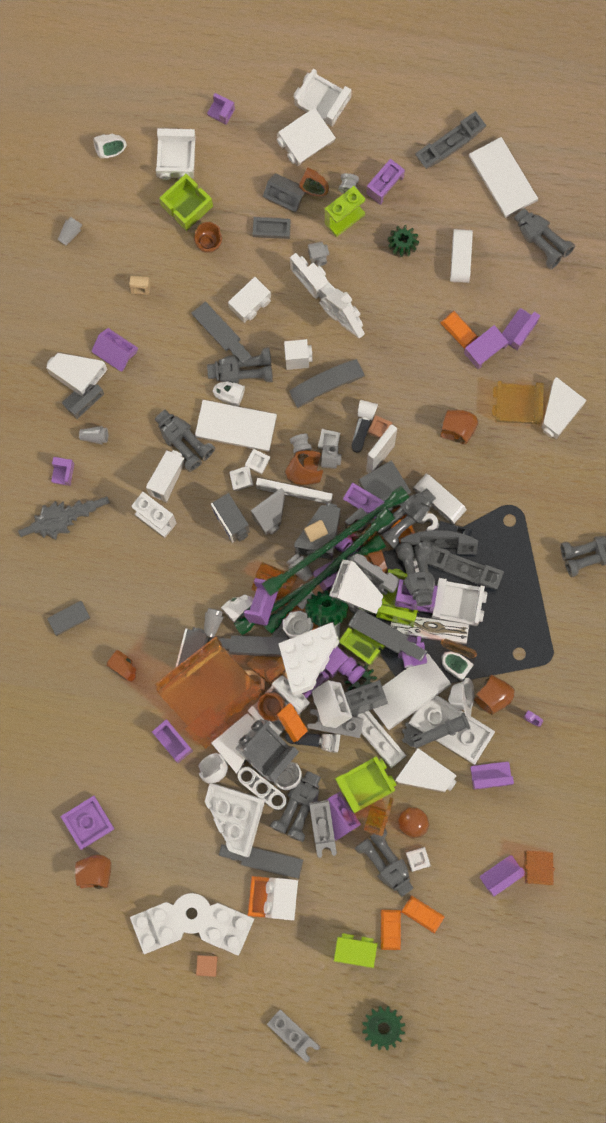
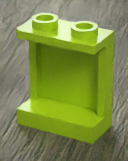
(344, 211)
(396, 614)
(366, 784)

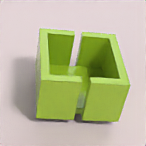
(184, 202)
(361, 646)
(355, 951)

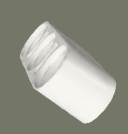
(461, 256)
(445, 502)
(255, 781)

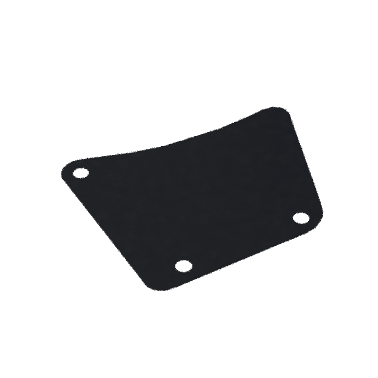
(512, 613)

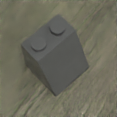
(331, 518)

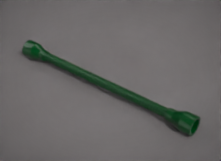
(383, 519)
(374, 545)
(273, 584)

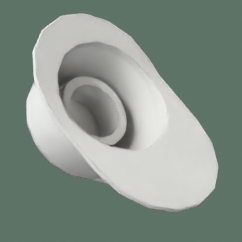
(462, 696)

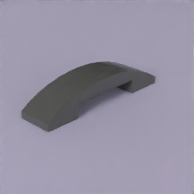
(452, 141)
(325, 382)
(444, 539)
(465, 568)

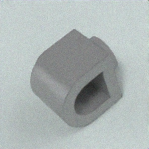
(318, 253)
(330, 457)

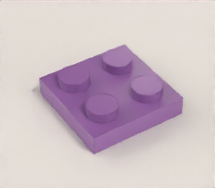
(87, 822)

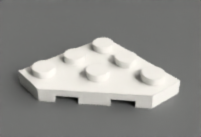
(308, 656)
(235, 816)

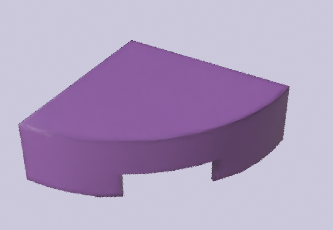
(533, 718)

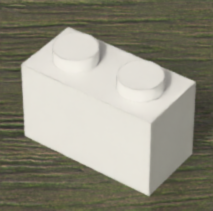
(250, 300)
(297, 354)
(331, 704)
(281, 898)

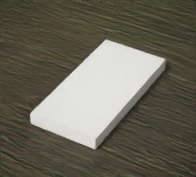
(503, 177)
(235, 425)
(381, 449)
(411, 691)
(467, 742)

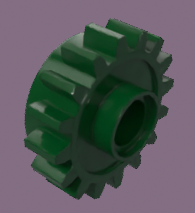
(325, 609)
(394, 1028)

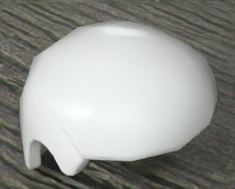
(297, 624)
(213, 768)
(289, 777)

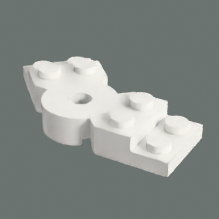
(333, 300)
(215, 924)

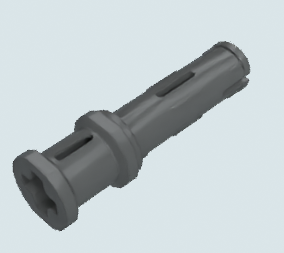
(450, 727)

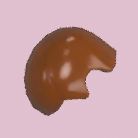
(207, 237)
(270, 705)
(413, 822)

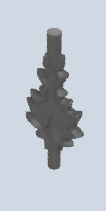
(57, 518)

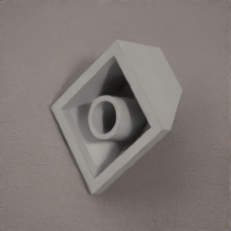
(269, 512)

